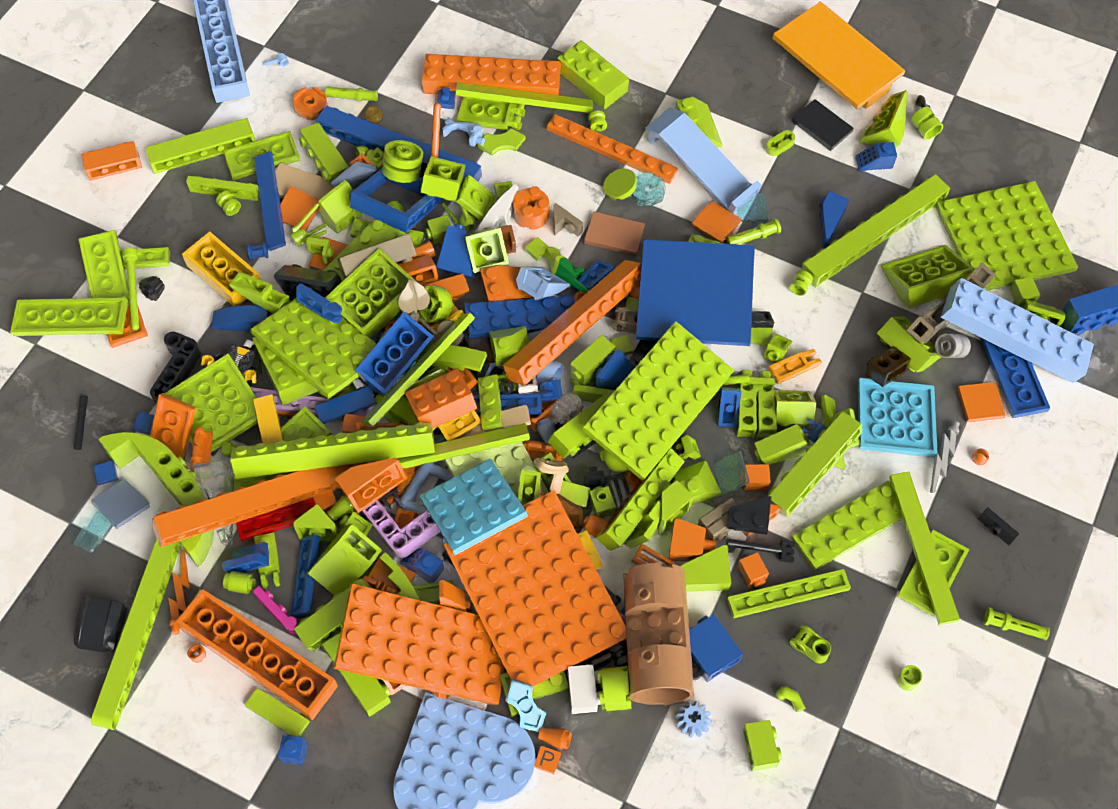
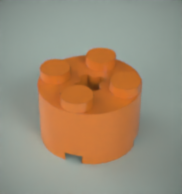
(531, 208)

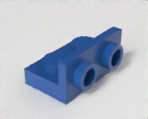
(595, 274)

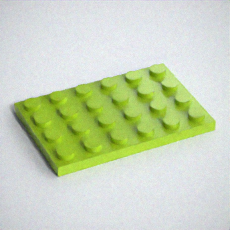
(314, 346)

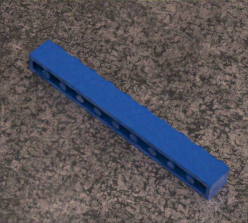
(364, 133)

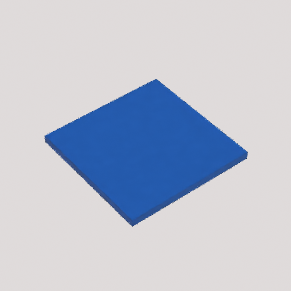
(700, 288)

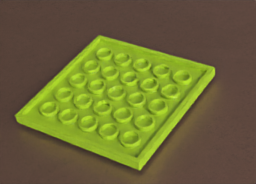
(1008, 233)

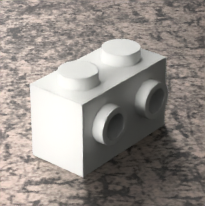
(583, 689)

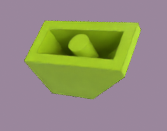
(528, 486)

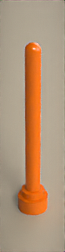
(435, 130)

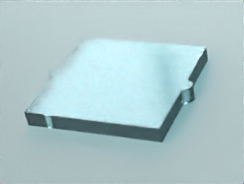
(754, 210)
(731, 473)

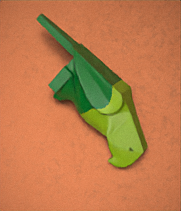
(564, 268)

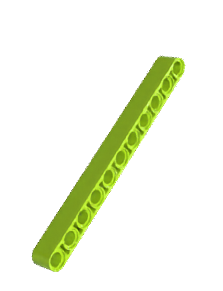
(135, 636)

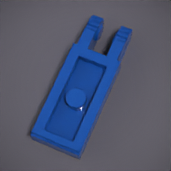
(318, 304)

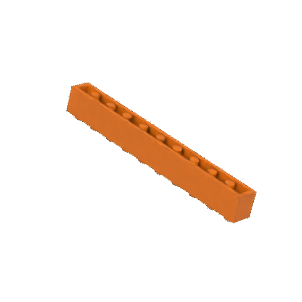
(573, 323)
(244, 503)

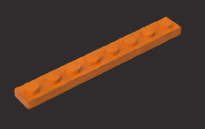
(611, 148)

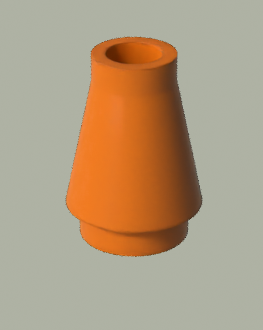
(556, 737)

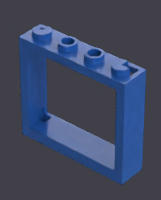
(391, 216)

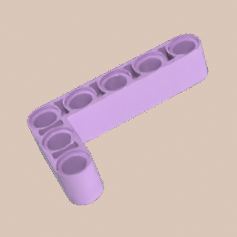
(403, 535)

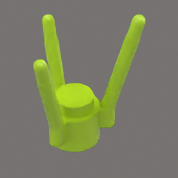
(466, 219)
(300, 235)

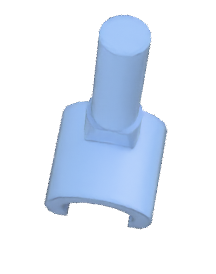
(281, 59)

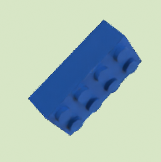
(1091, 311)

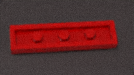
(273, 520)

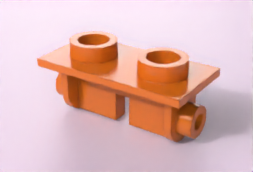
(201, 447)
(539, 449)

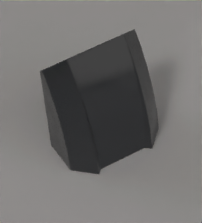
(99, 624)

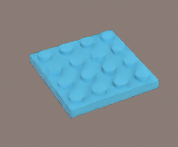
(473, 506)

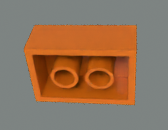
(441, 399)

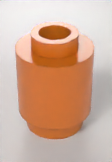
(593, 524)

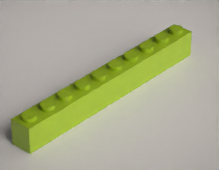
(875, 230)
(332, 450)

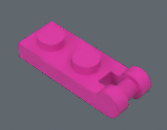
(276, 611)

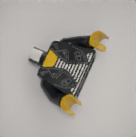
(244, 358)

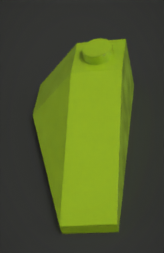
(890, 123)

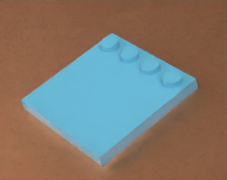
(897, 418)

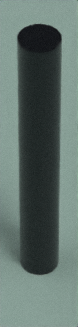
(80, 422)

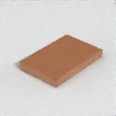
(614, 233)

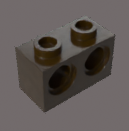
(887, 366)

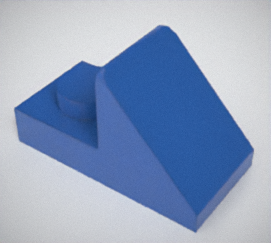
(729, 407)

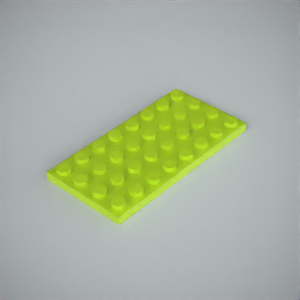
(658, 400)

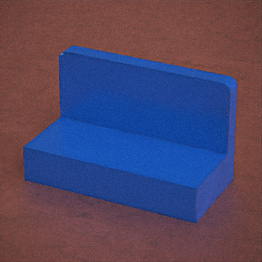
(248, 558)

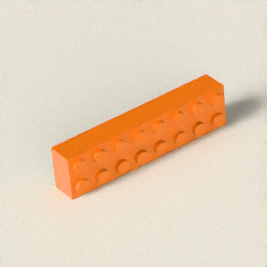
(507, 73)
(257, 654)

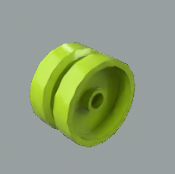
(402, 161)

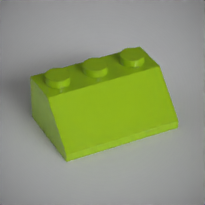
(701, 116)
(896, 334)

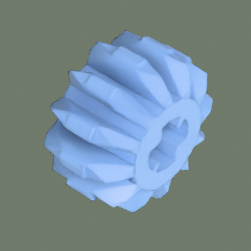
(701, 719)

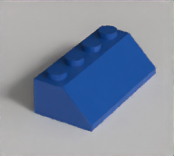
(393, 354)

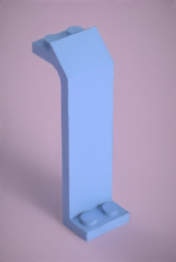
(702, 159)

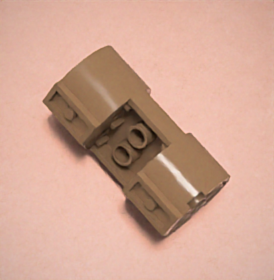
(658, 635)

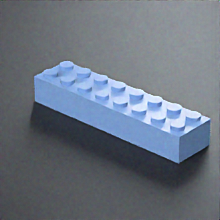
(221, 50)
(1017, 330)

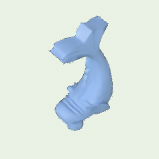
(474, 130)

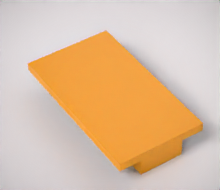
(839, 56)

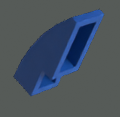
(238, 318)

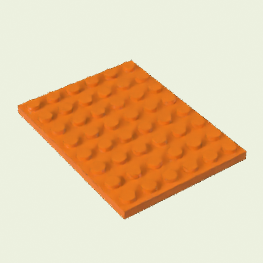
(539, 594)

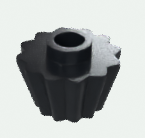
(151, 287)

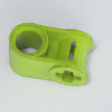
(810, 643)

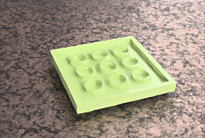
(508, 459)

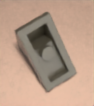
(563, 218)

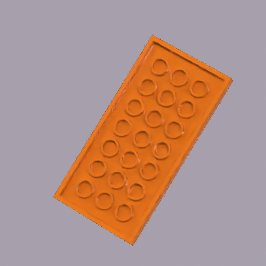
(418, 645)

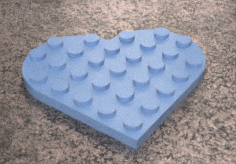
(462, 758)

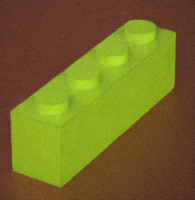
(323, 152)
(571, 436)
(326, 620)
(366, 689)

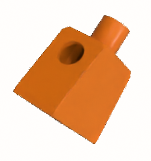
(688, 541)

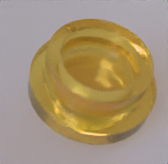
(374, 114)

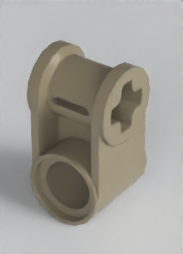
(626, 320)

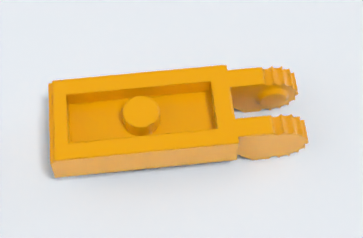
(793, 366)

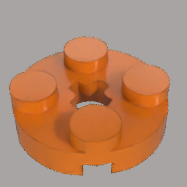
(313, 110)

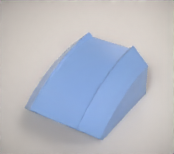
(539, 282)

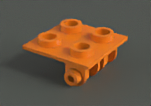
(379, 579)

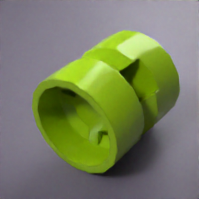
(927, 123)

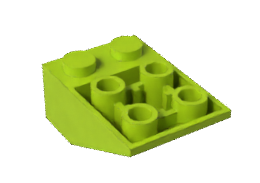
(344, 560)

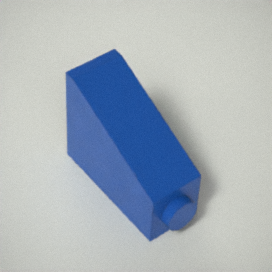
(454, 252)

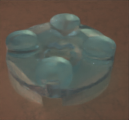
(651, 197)

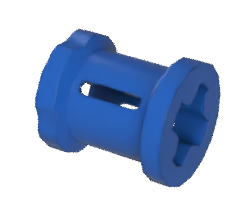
(257, 251)

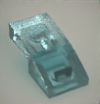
(94, 533)

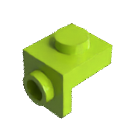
(320, 247)

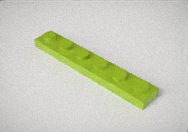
(788, 593)

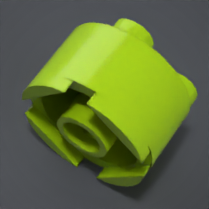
(615, 688)

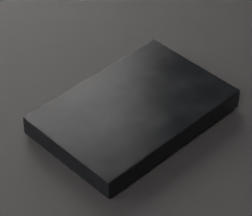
(822, 124)

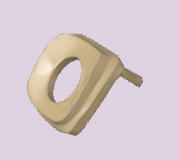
(557, 468)

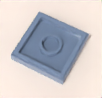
(355, 174)
(120, 503)

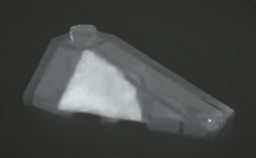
(216, 479)

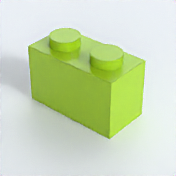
(761, 745)

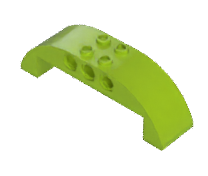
(170, 471)

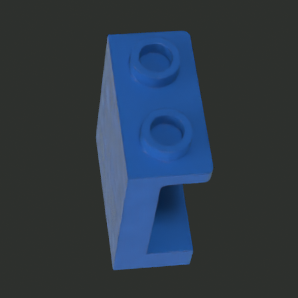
(713, 647)

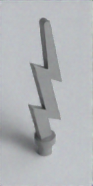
(947, 448)

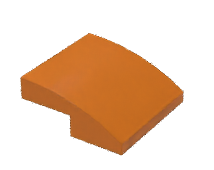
(716, 222)

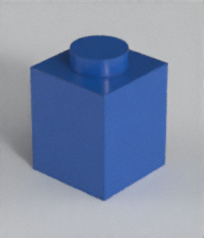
(292, 750)

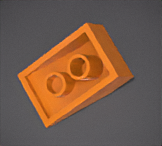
(500, 283)
(370, 481)

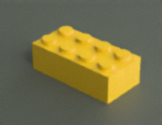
(217, 266)

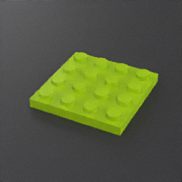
(221, 400)

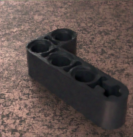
(181, 355)

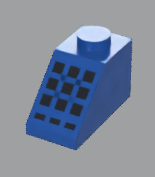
(877, 157)
(424, 565)

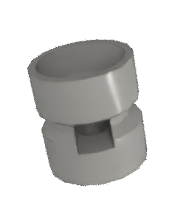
(952, 345)

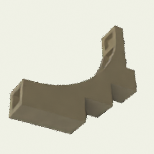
(929, 324)

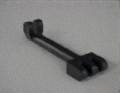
(782, 549)

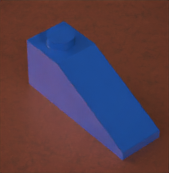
(830, 215)

